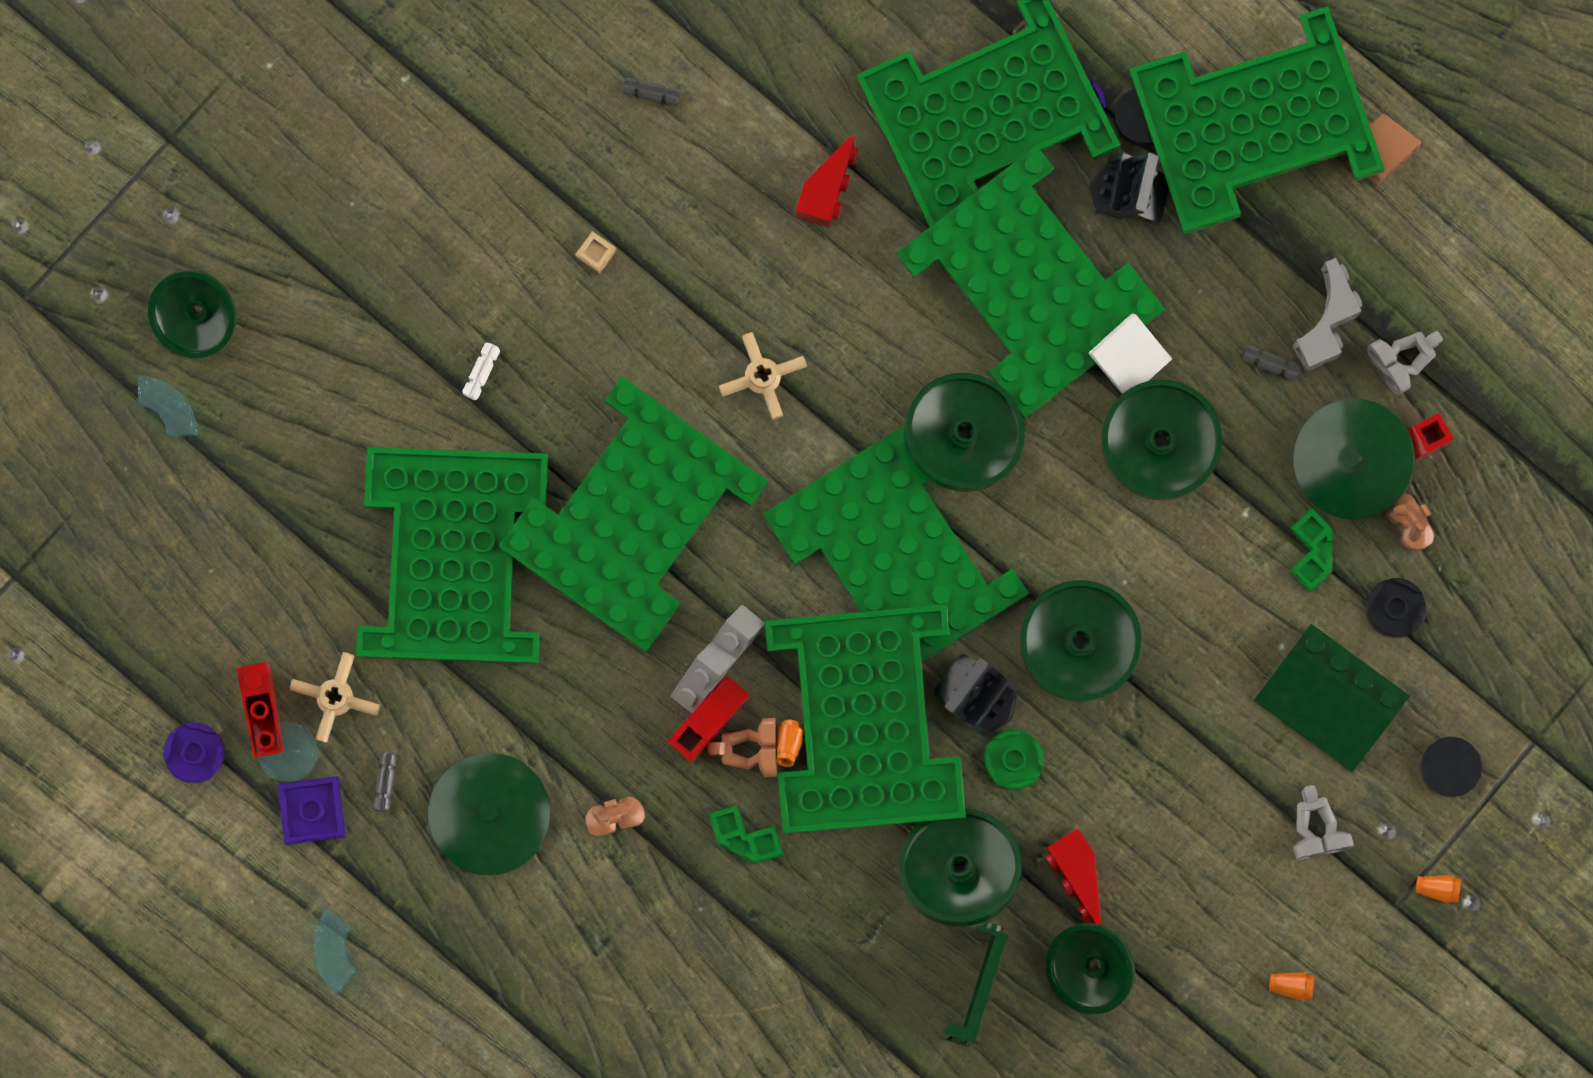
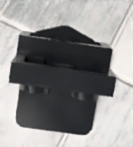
(1130, 188)
(978, 694)

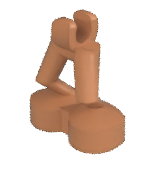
(1412, 518)
(765, 757)
(625, 813)

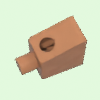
(1393, 144)

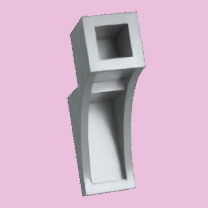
(1341, 306)
(717, 658)

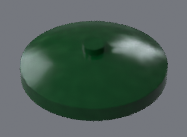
(964, 432)
(1161, 439)
(1354, 459)
(1080, 640)
(489, 814)
(960, 868)

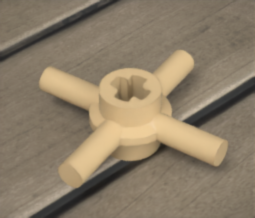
(768, 367)
(325, 703)

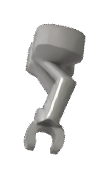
(1395, 373)
(1312, 845)

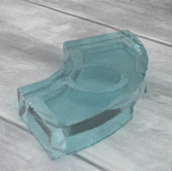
(169, 404)
(331, 951)

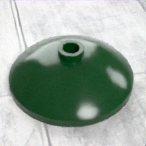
(180, 325)
(1076, 977)

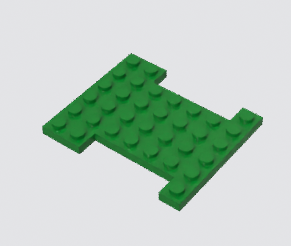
(985, 110)
(1253, 121)
(1029, 282)
(631, 517)
(890, 542)
(446, 565)
(865, 722)

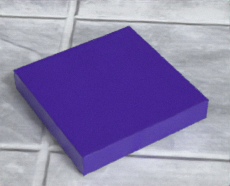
(311, 810)

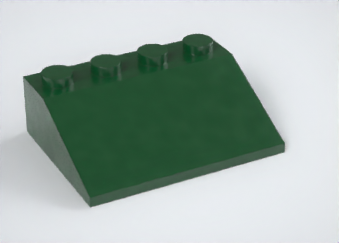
(1331, 698)

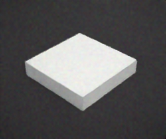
(1130, 354)

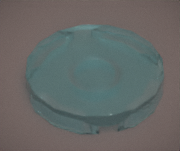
(298, 757)

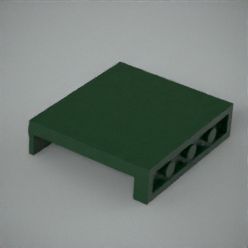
(967, 1034)

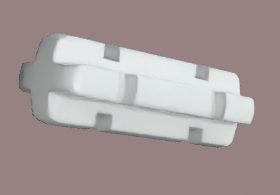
(481, 371)

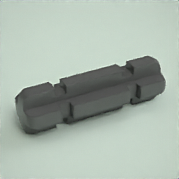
(651, 91)
(1271, 362)
(385, 782)

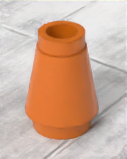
(788, 742)
(1440, 888)
(1293, 985)

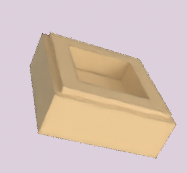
(595, 252)

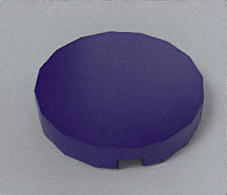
(194, 753)

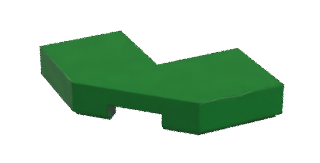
(1318, 539)
(754, 846)

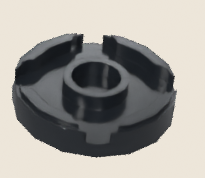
(1131, 121)
(1395, 608)
(1451, 767)

